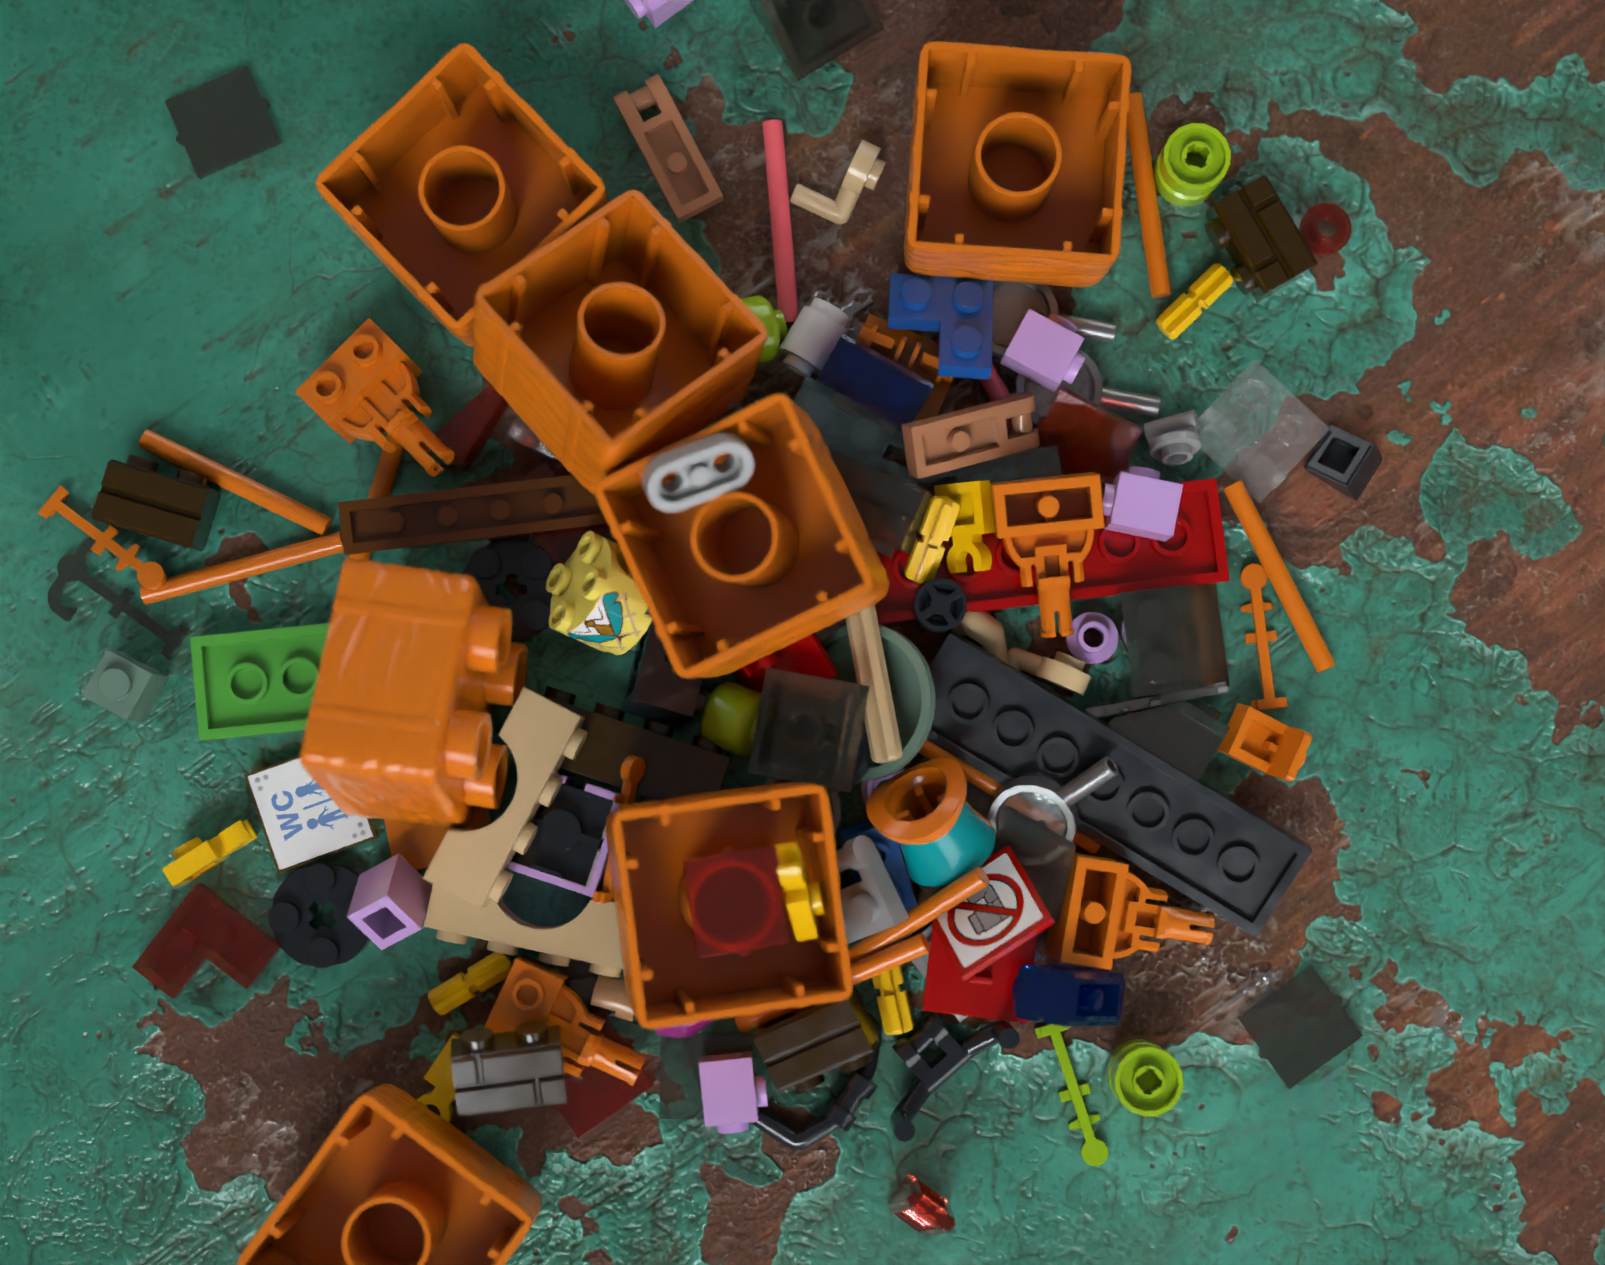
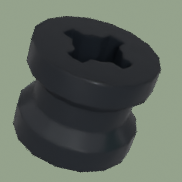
(946, 600)

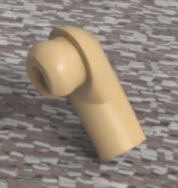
(985, 631)

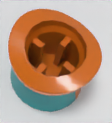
(932, 821)

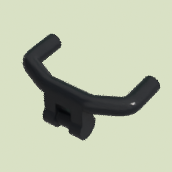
(933, 1075)
(838, 1114)

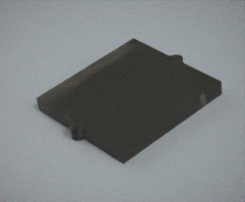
(223, 122)
(1042, 854)
(1300, 1027)
(680, 1069)

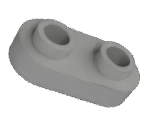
(697, 475)

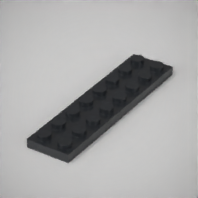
(1144, 813)

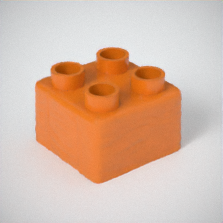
(1016, 164)
(459, 186)
(615, 340)
(754, 561)
(412, 696)
(653, 915)
(397, 1192)

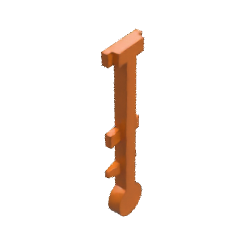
(149, 574)
(1253, 579)
(631, 774)

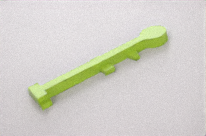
(1092, 1149)

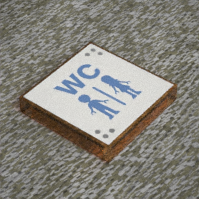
(301, 816)

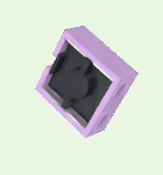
(570, 839)

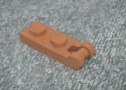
(669, 150)
(970, 435)

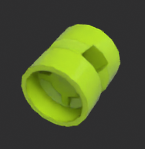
(1191, 164)
(1144, 1077)

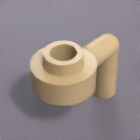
(862, 172)
(1061, 671)

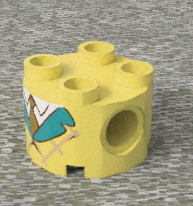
(597, 597)

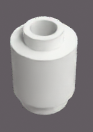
(813, 337)

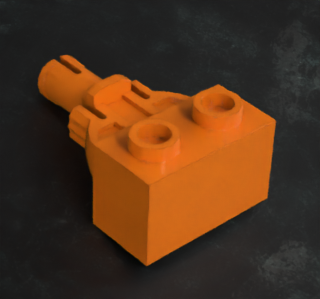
(369, 392)
(1047, 526)
(1108, 913)
(541, 994)

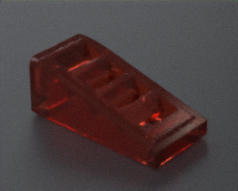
(472, 426)
(921, 1207)

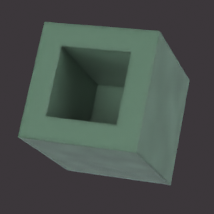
(124, 685)

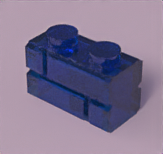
(875, 382)
(1068, 995)

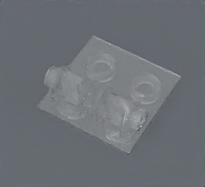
(1258, 430)

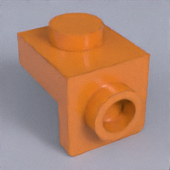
(1265, 743)

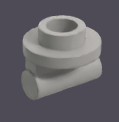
(1174, 438)

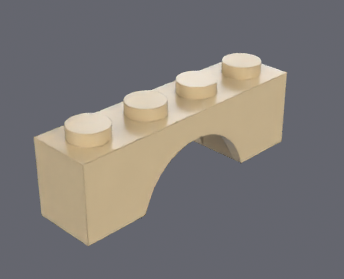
(476, 861)
(586, 938)

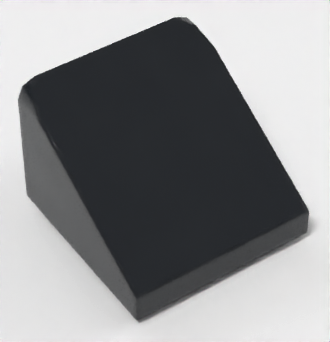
(1344, 462)

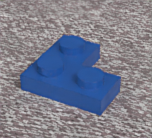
(954, 308)

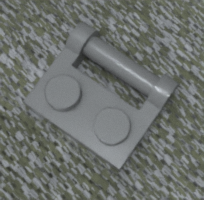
(870, 902)

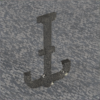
(74, 568)

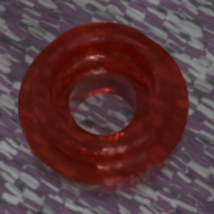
(1318, 242)

